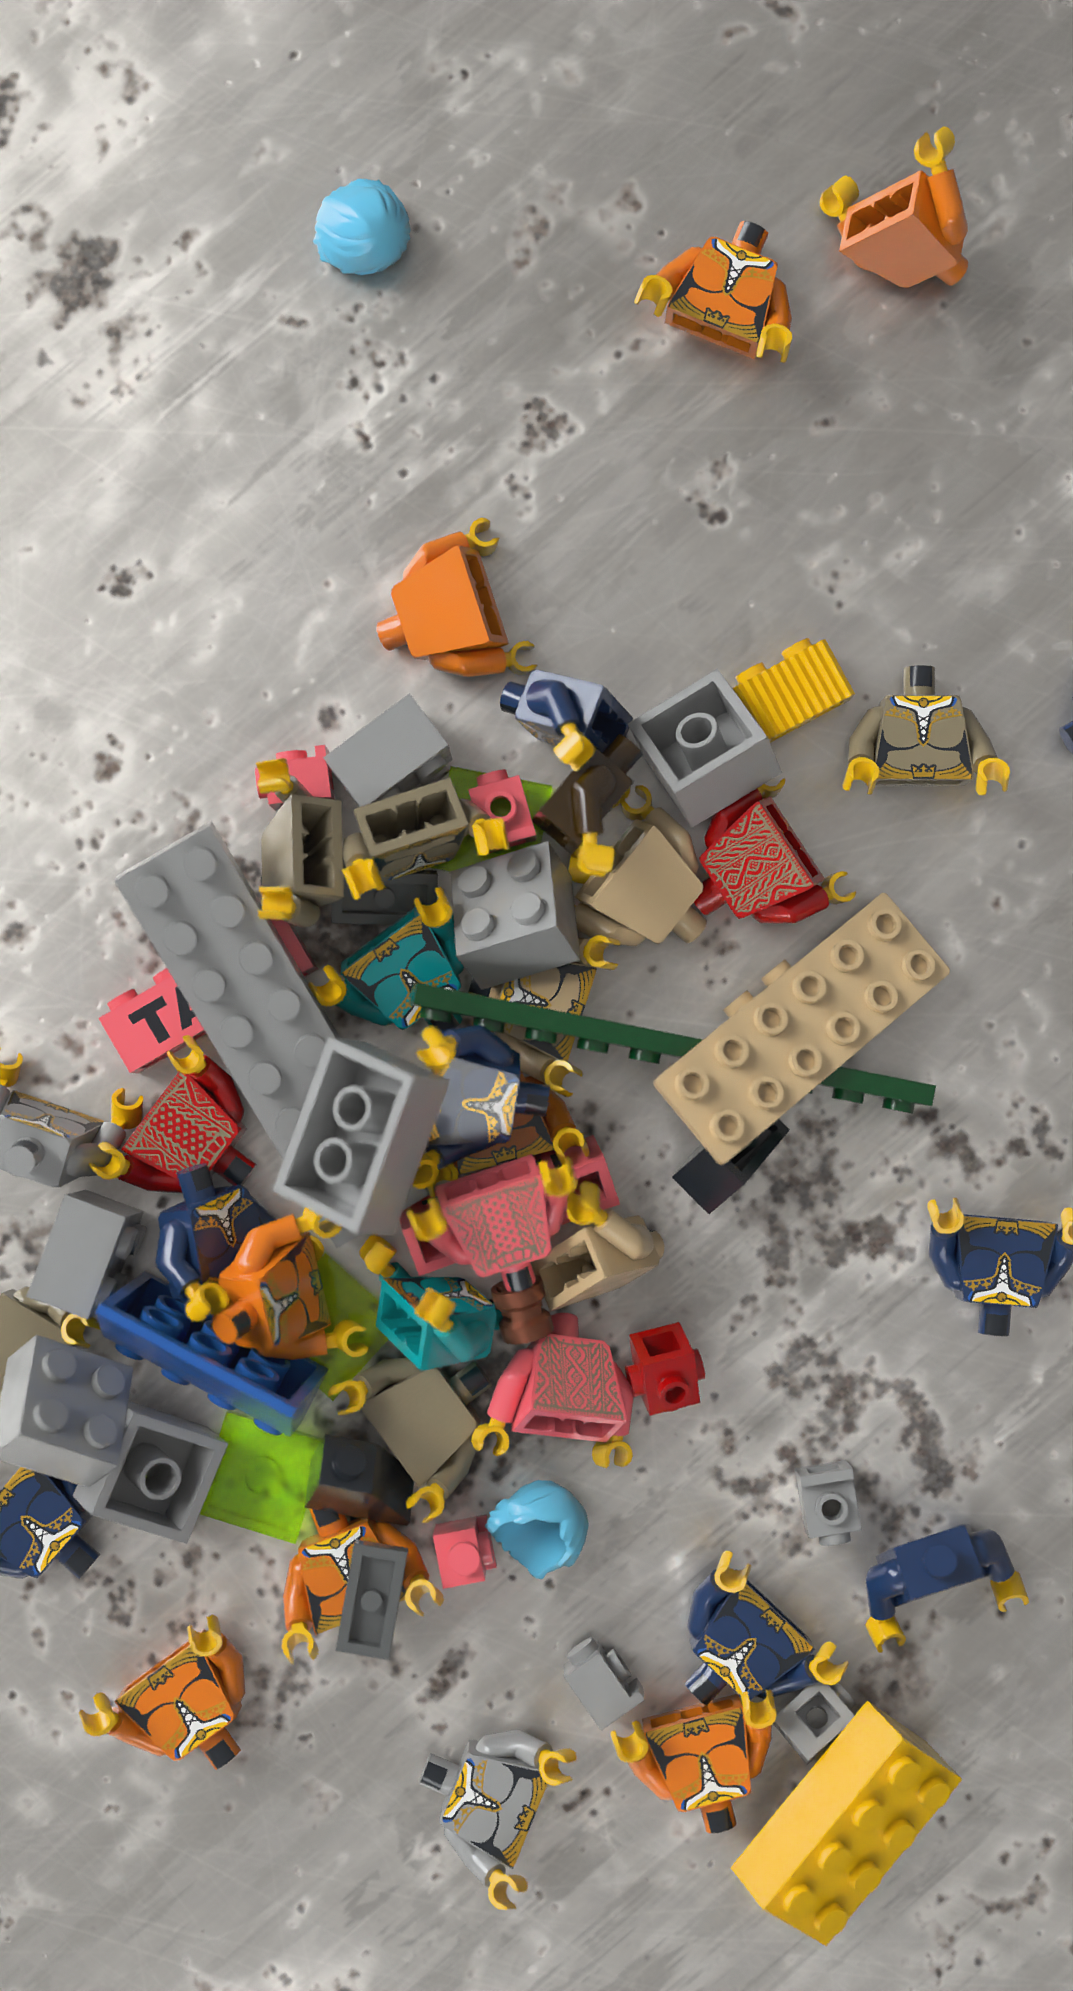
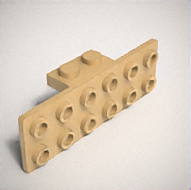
(800, 1027)

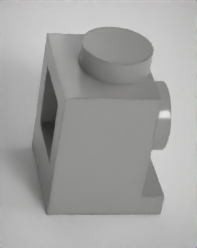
(815, 1487)
(601, 1682)
(793, 1721)

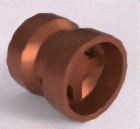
(523, 1313)

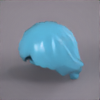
(362, 228)
(540, 1527)

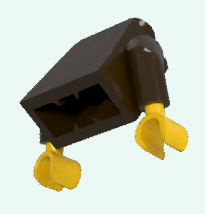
(581, 802)

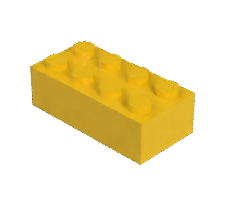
(845, 1824)

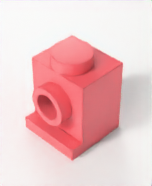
(309, 771)
(518, 820)
(463, 1551)

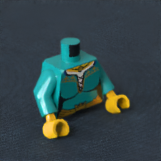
(382, 971)
(430, 1317)

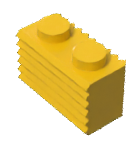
(794, 690)

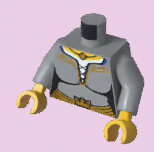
(54, 1141)
(494, 1801)

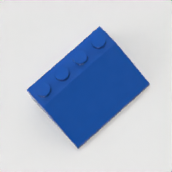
(156, 1328)

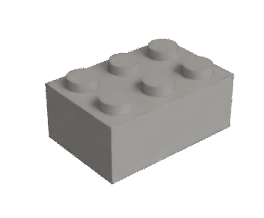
(360, 1136)

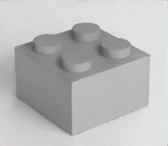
(705, 748)
(391, 755)
(514, 915)
(86, 1253)
(63, 1411)
(160, 1475)

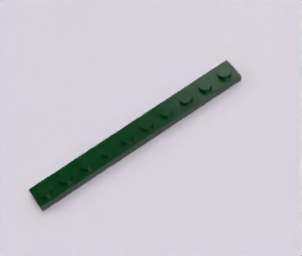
(644, 1043)

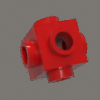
(664, 1369)

